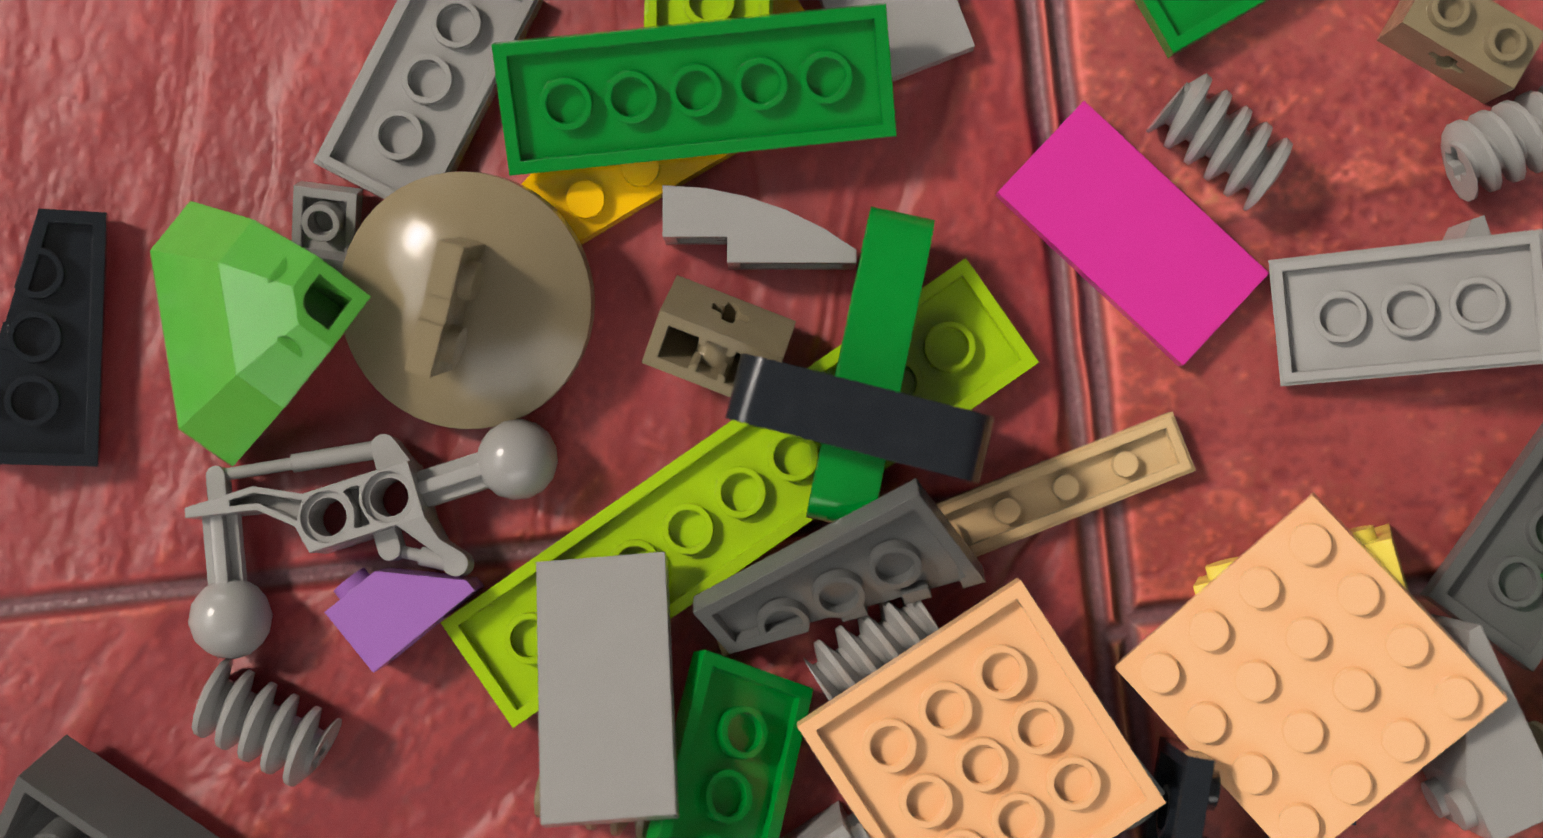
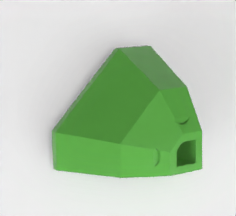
(242, 323)

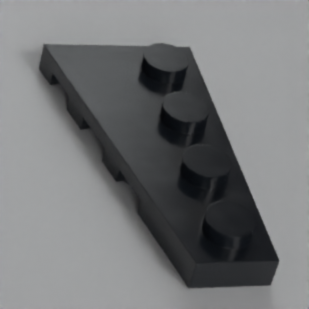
(55, 344)

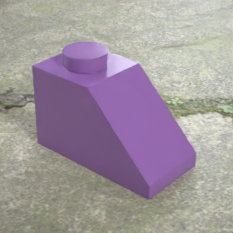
(395, 609)

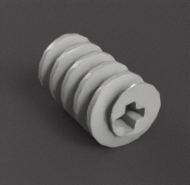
(1223, 139)
(1494, 145)
(872, 648)
(261, 725)

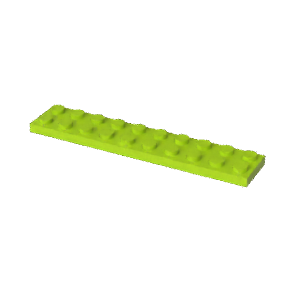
(735, 490)

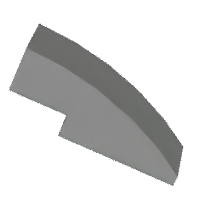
(754, 231)

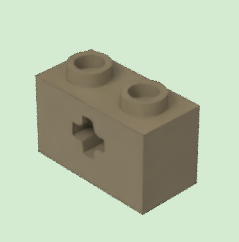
(1464, 43)
(706, 331)

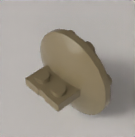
(471, 299)

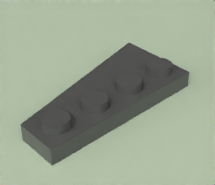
(863, 559)

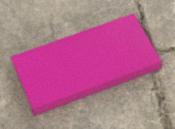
(1132, 234)

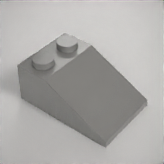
(1494, 771)

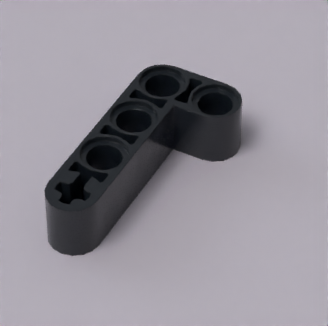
(860, 417)

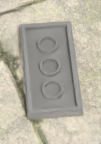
(421, 91)
(1409, 309)
(605, 691)

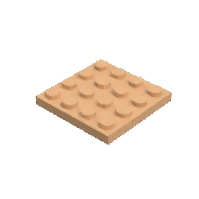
(1310, 678)
(982, 737)

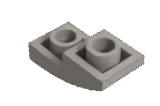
(326, 219)

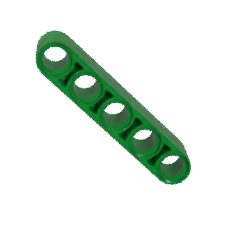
(873, 348)

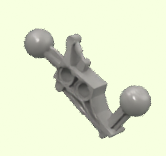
(234, 615)

